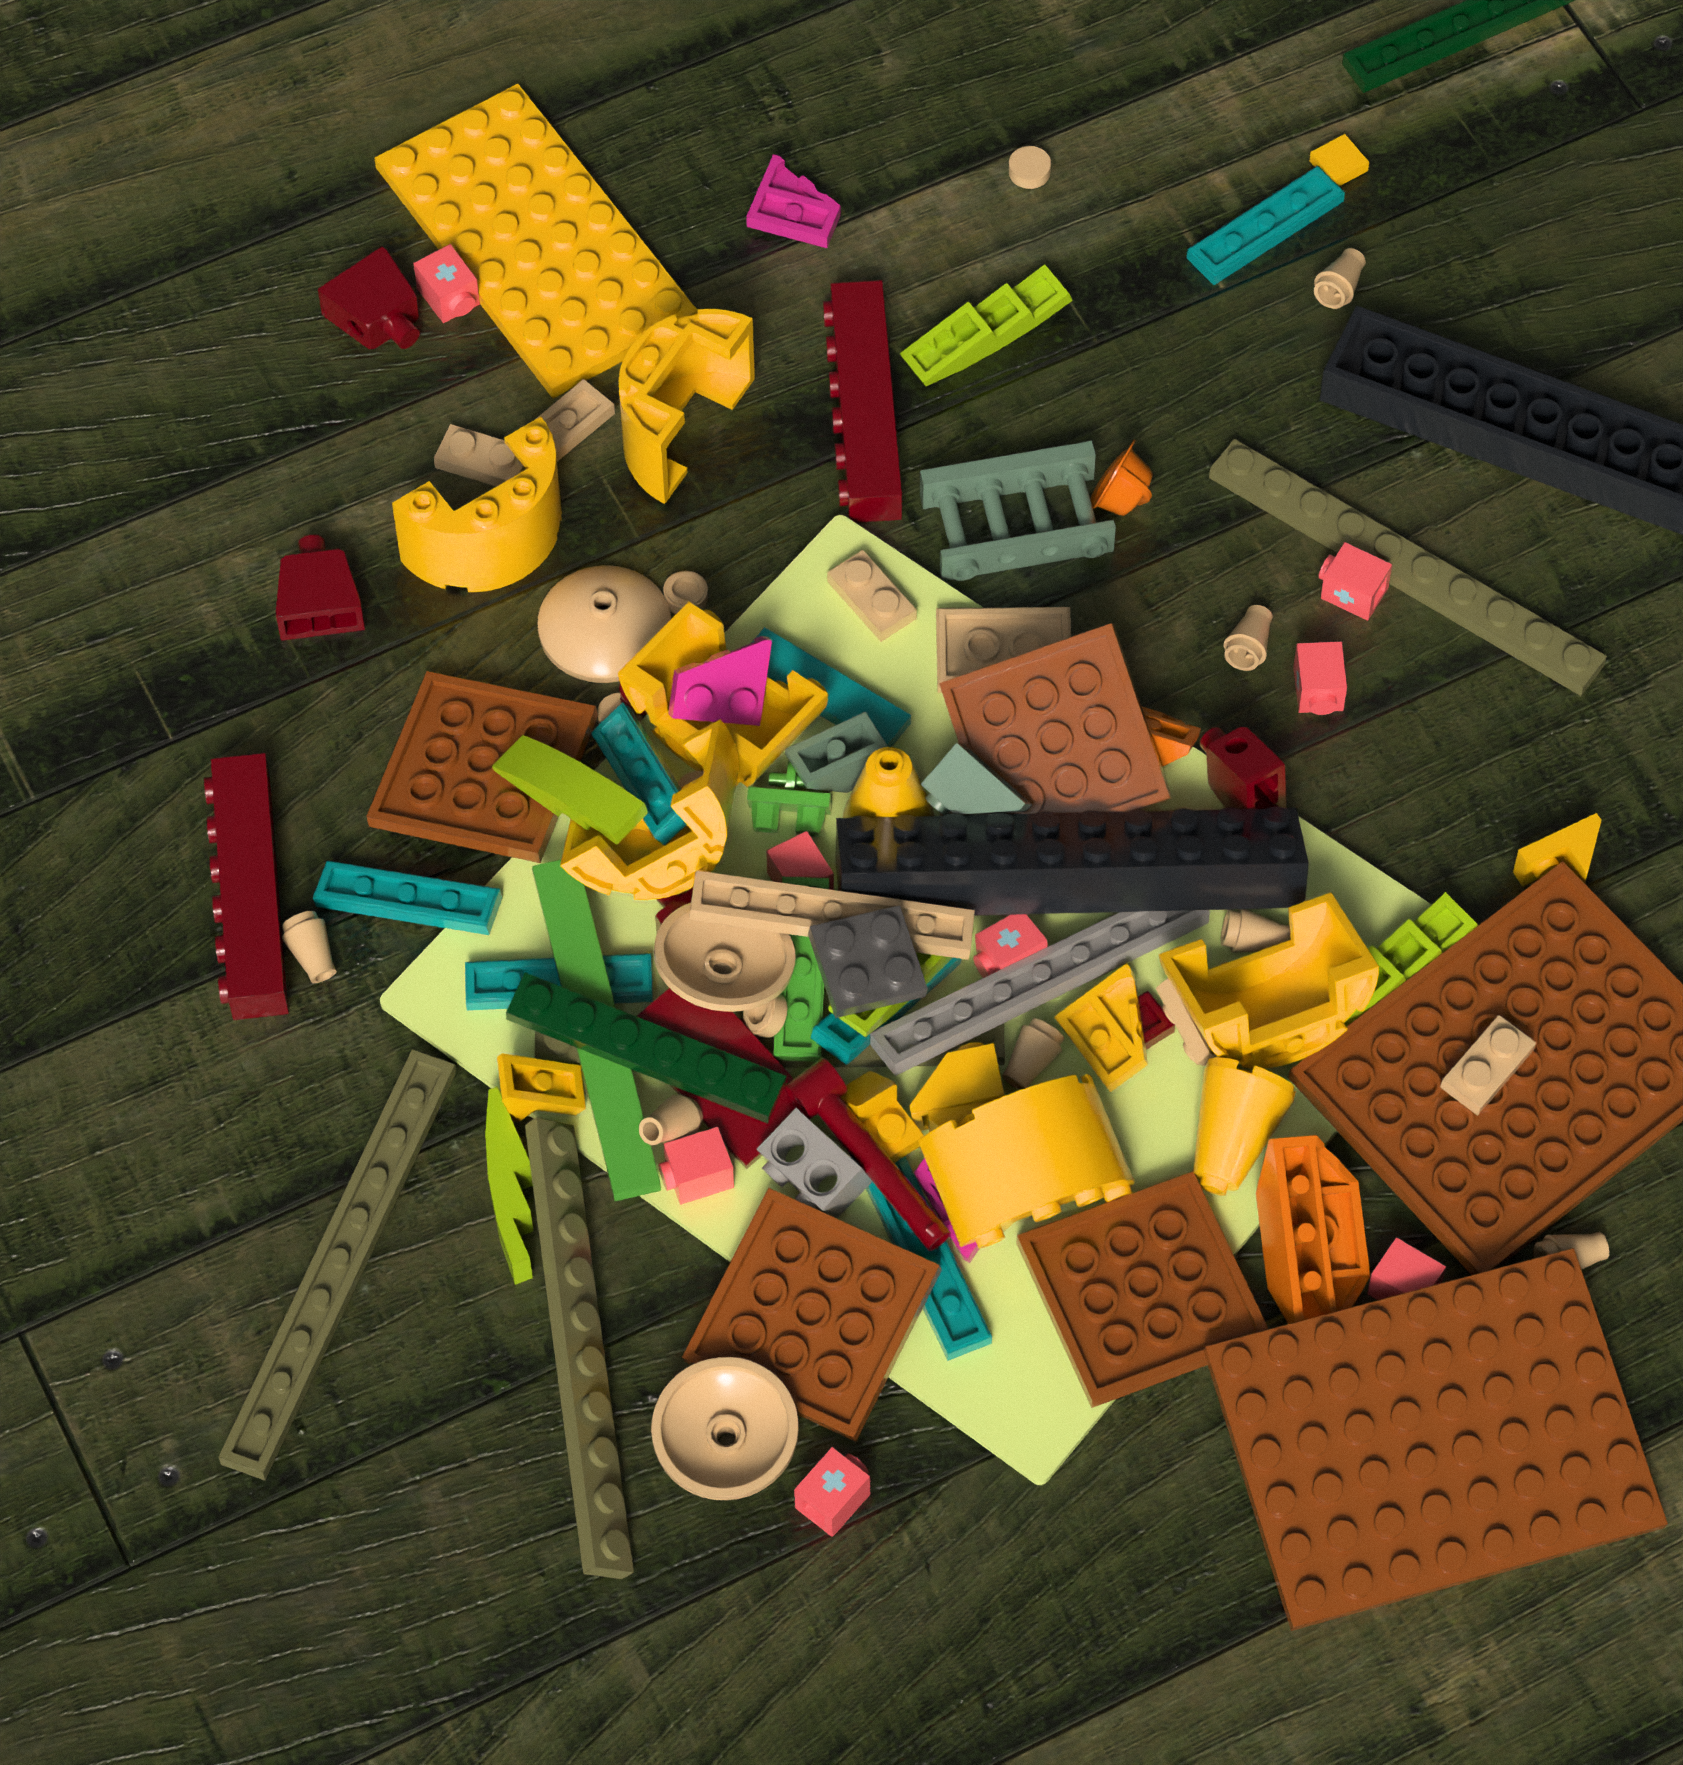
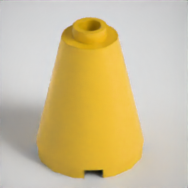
(888, 788)
(1236, 1121)

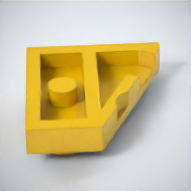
(1108, 1028)

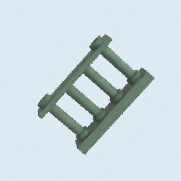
(1013, 474)

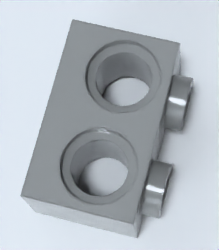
(819, 1160)

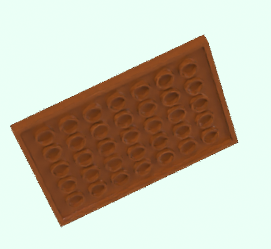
(1567, 1119)
(1433, 1438)

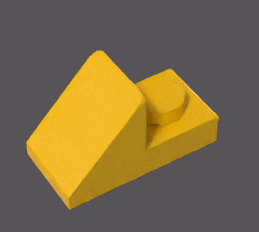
(1571, 845)
(539, 1085)
(876, 1106)

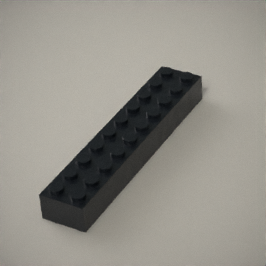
(1509, 417)
(1079, 860)

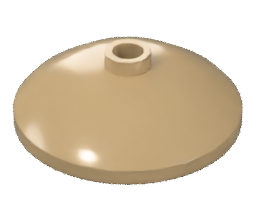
(594, 641)
(722, 963)
(720, 1399)

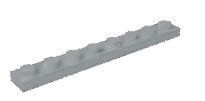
(1028, 984)

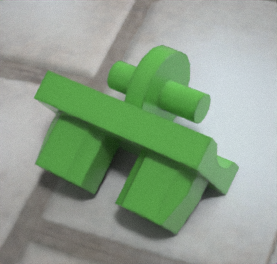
(768, 803)

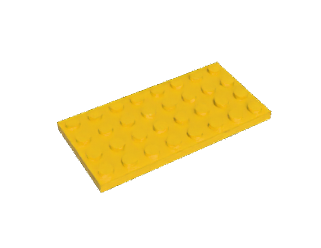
(538, 235)

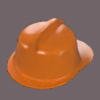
(1123, 484)

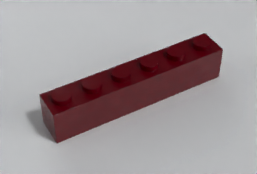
(865, 402)
(248, 887)

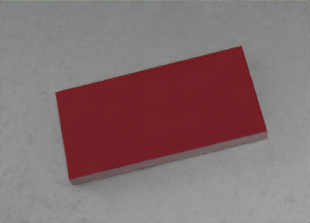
(728, 1033)

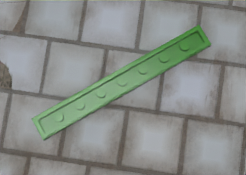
(608, 1084)

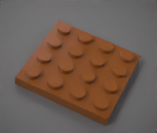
(1062, 726)
(443, 773)
(1140, 1287)
(816, 1309)

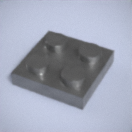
(867, 961)

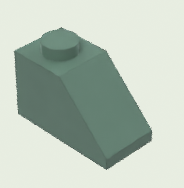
(836, 755)
(970, 786)

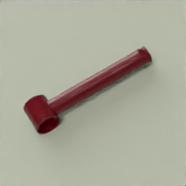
(820, 1092)

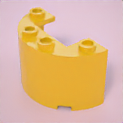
(660, 375)
(493, 536)
(692, 638)
(643, 863)
(1282, 998)
(1026, 1158)

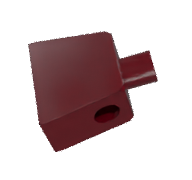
(372, 302)
(316, 593)
(1243, 770)

